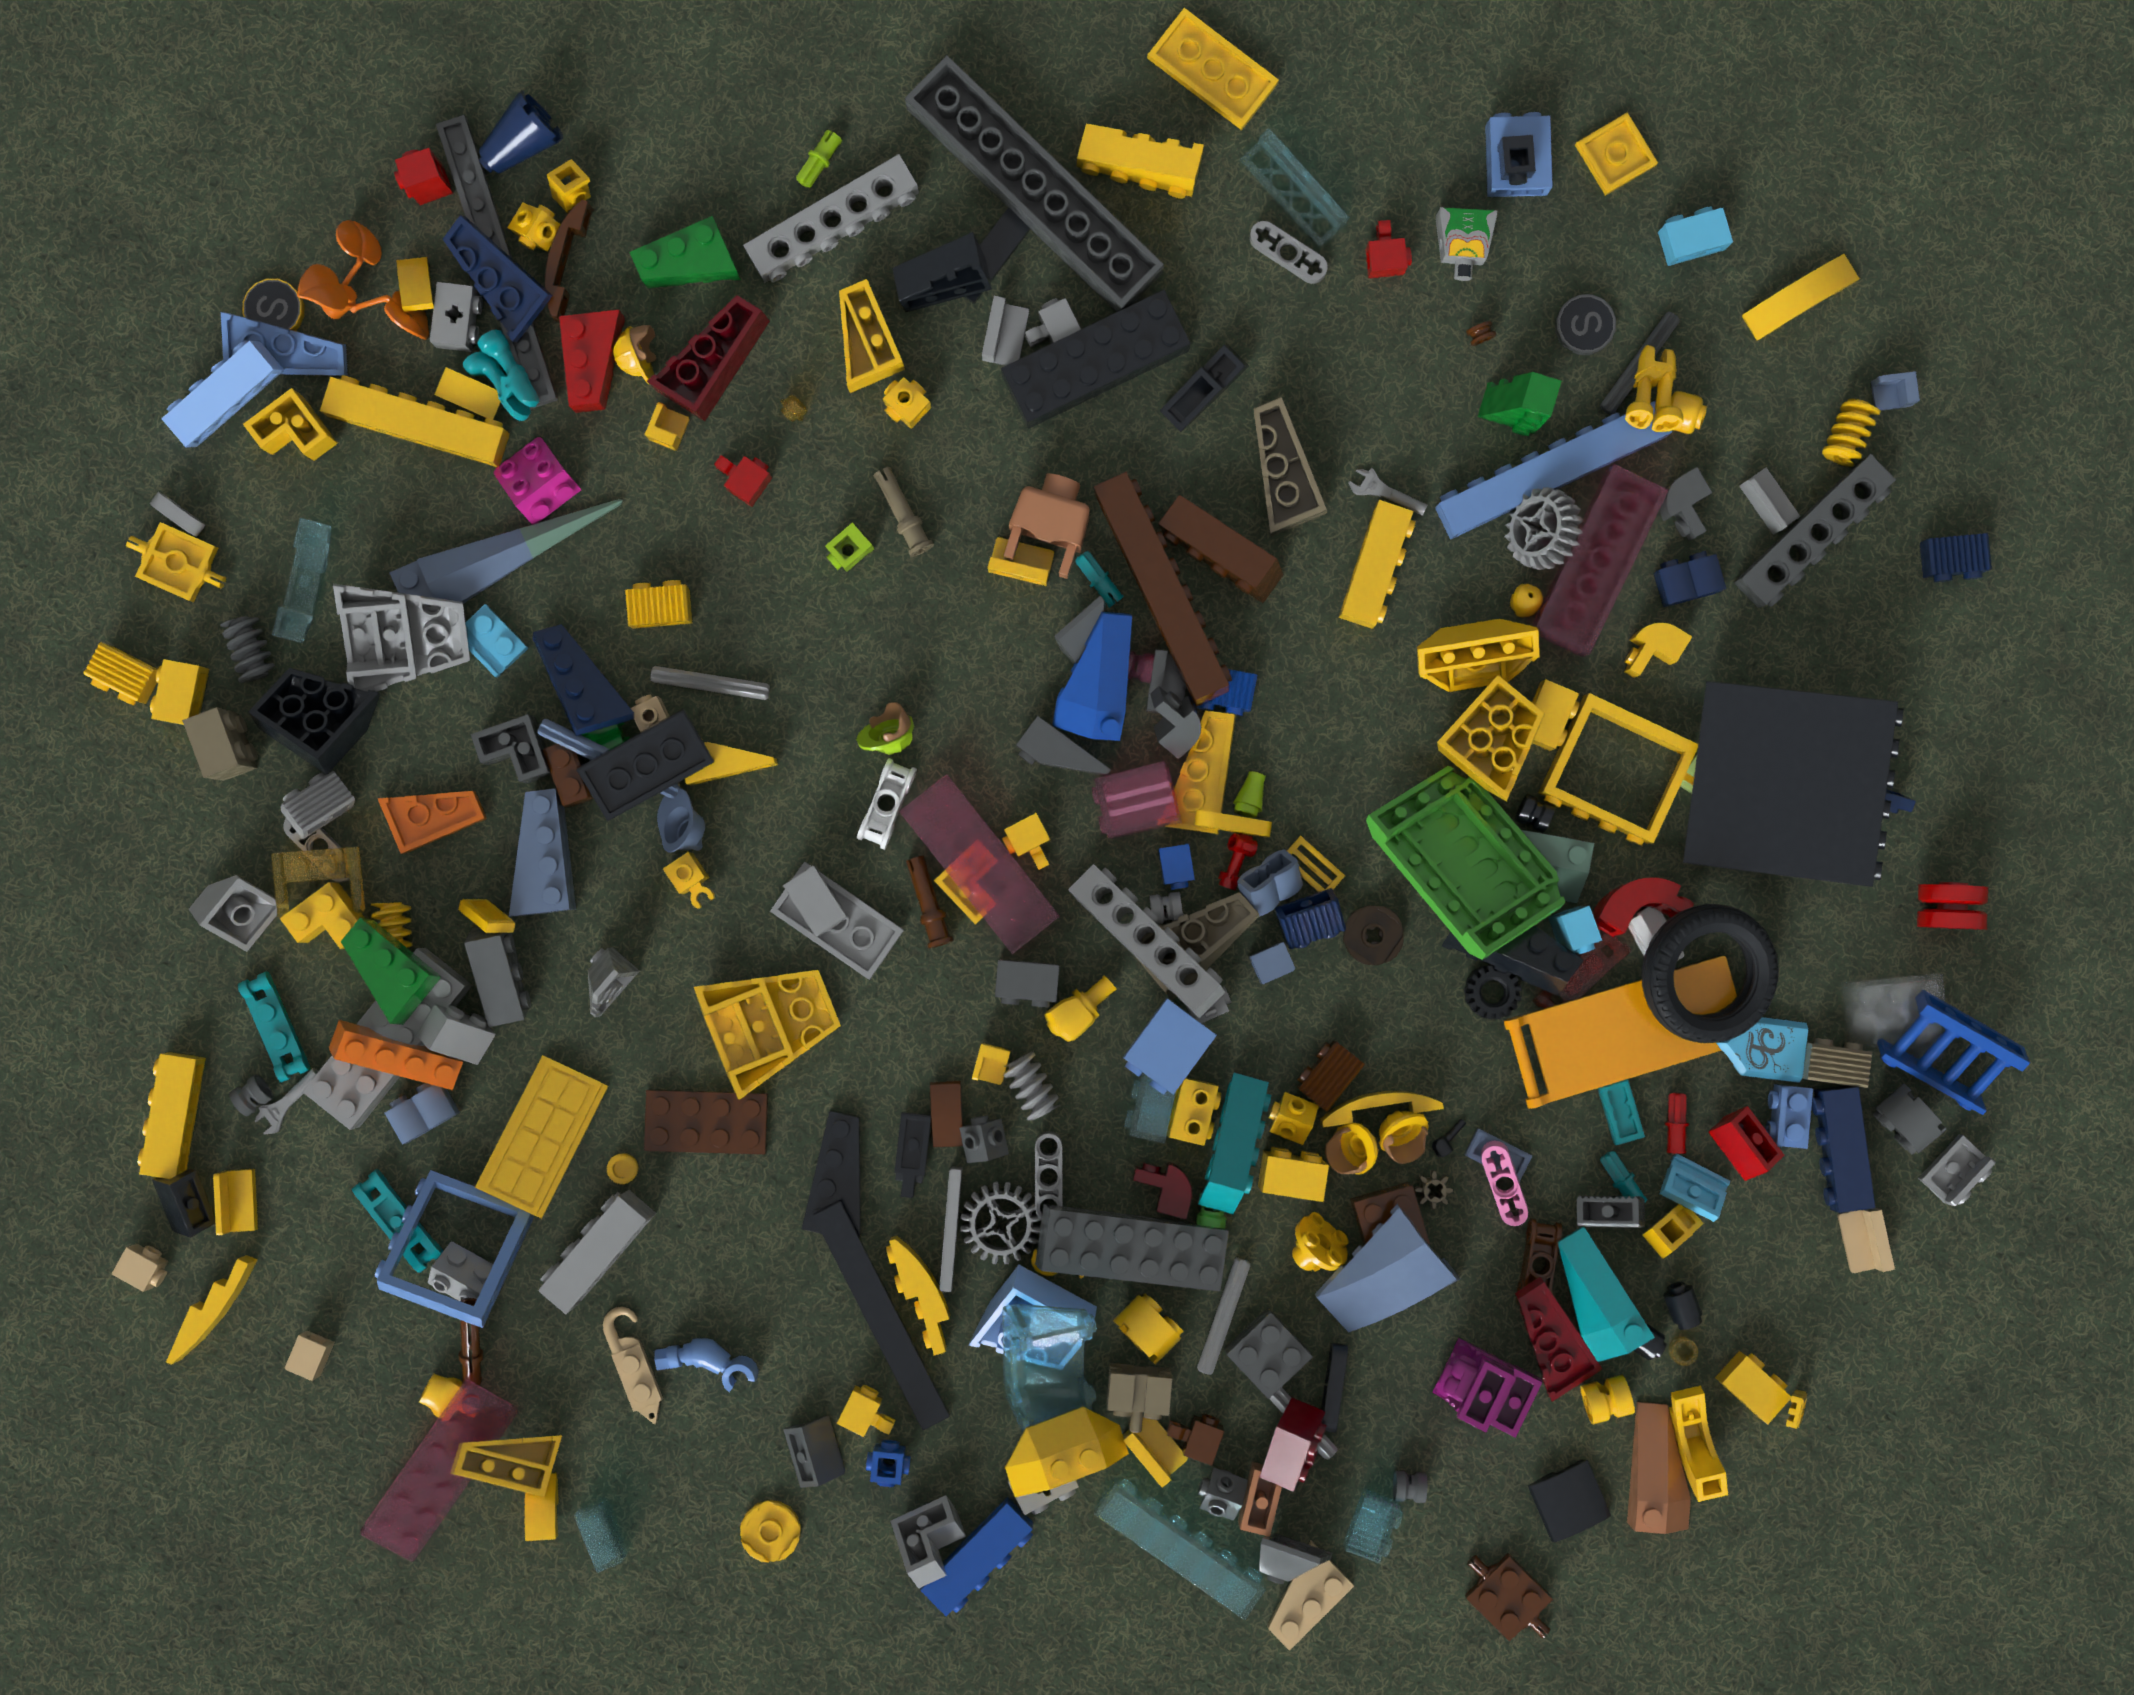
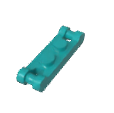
(274, 1026)
(388, 1214)

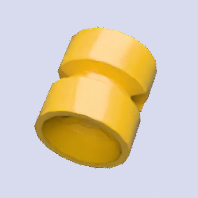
(1607, 1399)

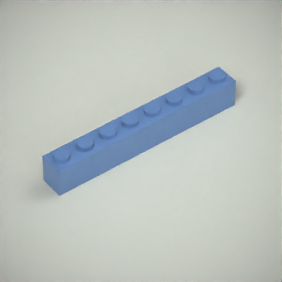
(1552, 469)

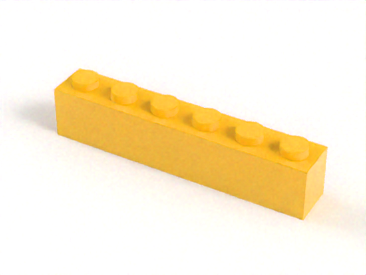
(415, 421)

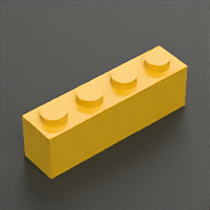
(1376, 564)
(171, 1115)

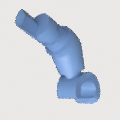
(709, 1355)

